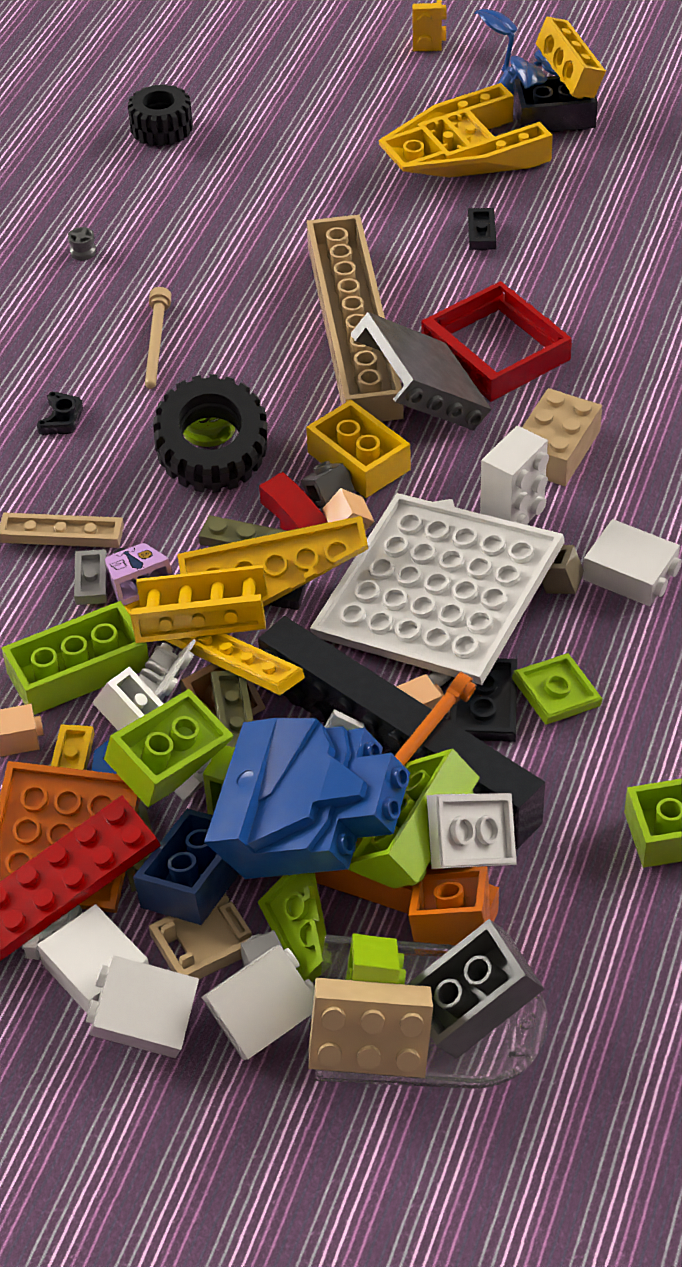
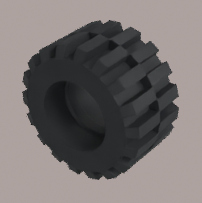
(160, 115)

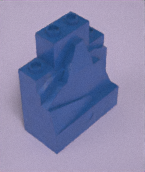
(303, 797)

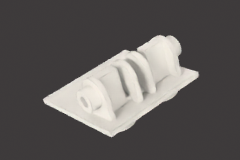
(164, 667)

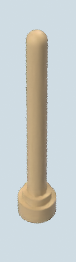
(159, 301)

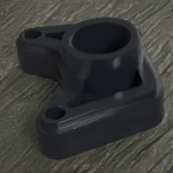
(64, 414)

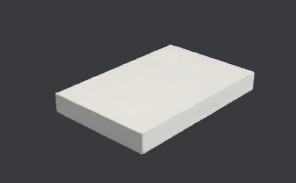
(471, 830)

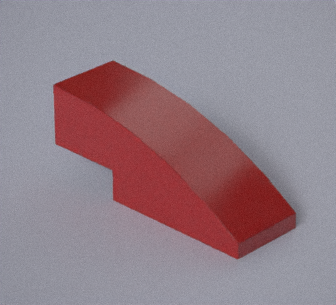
(289, 503)

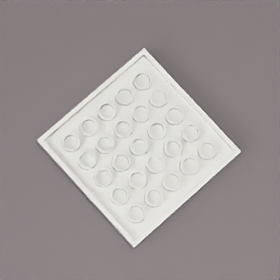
(438, 587)

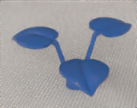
(520, 69)

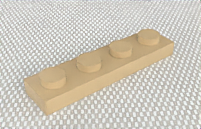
(61, 530)

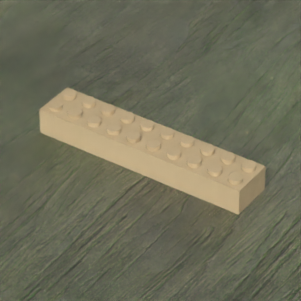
(345, 295)

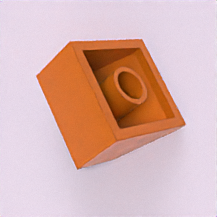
(449, 905)

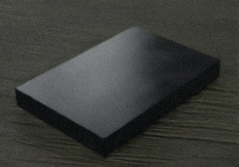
(492, 707)

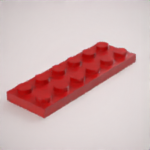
(71, 872)

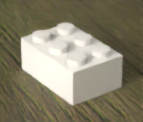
(515, 477)

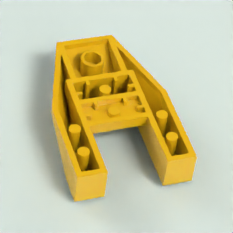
(456, 141)

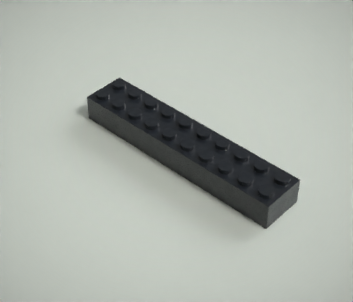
(393, 716)

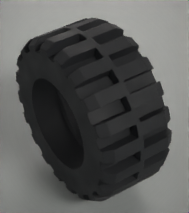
(208, 399)

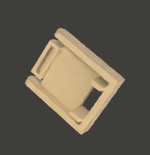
(206, 945)

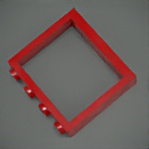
(488, 381)

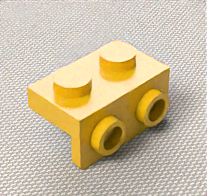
(428, 27)

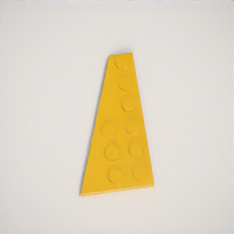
(287, 557)

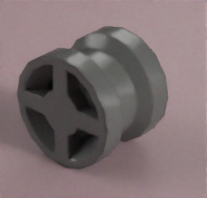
(82, 243)

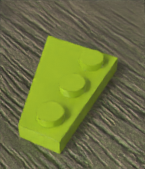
(297, 918)

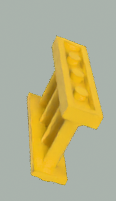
(200, 604)

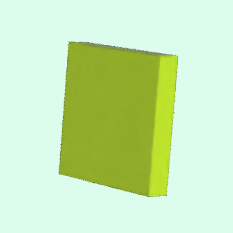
(557, 688)

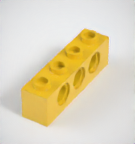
(570, 58)

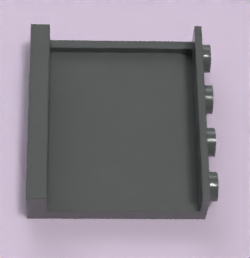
(428, 370)

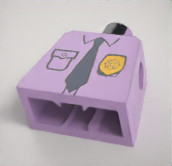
(131, 564)

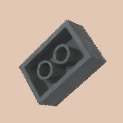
(477, 988)

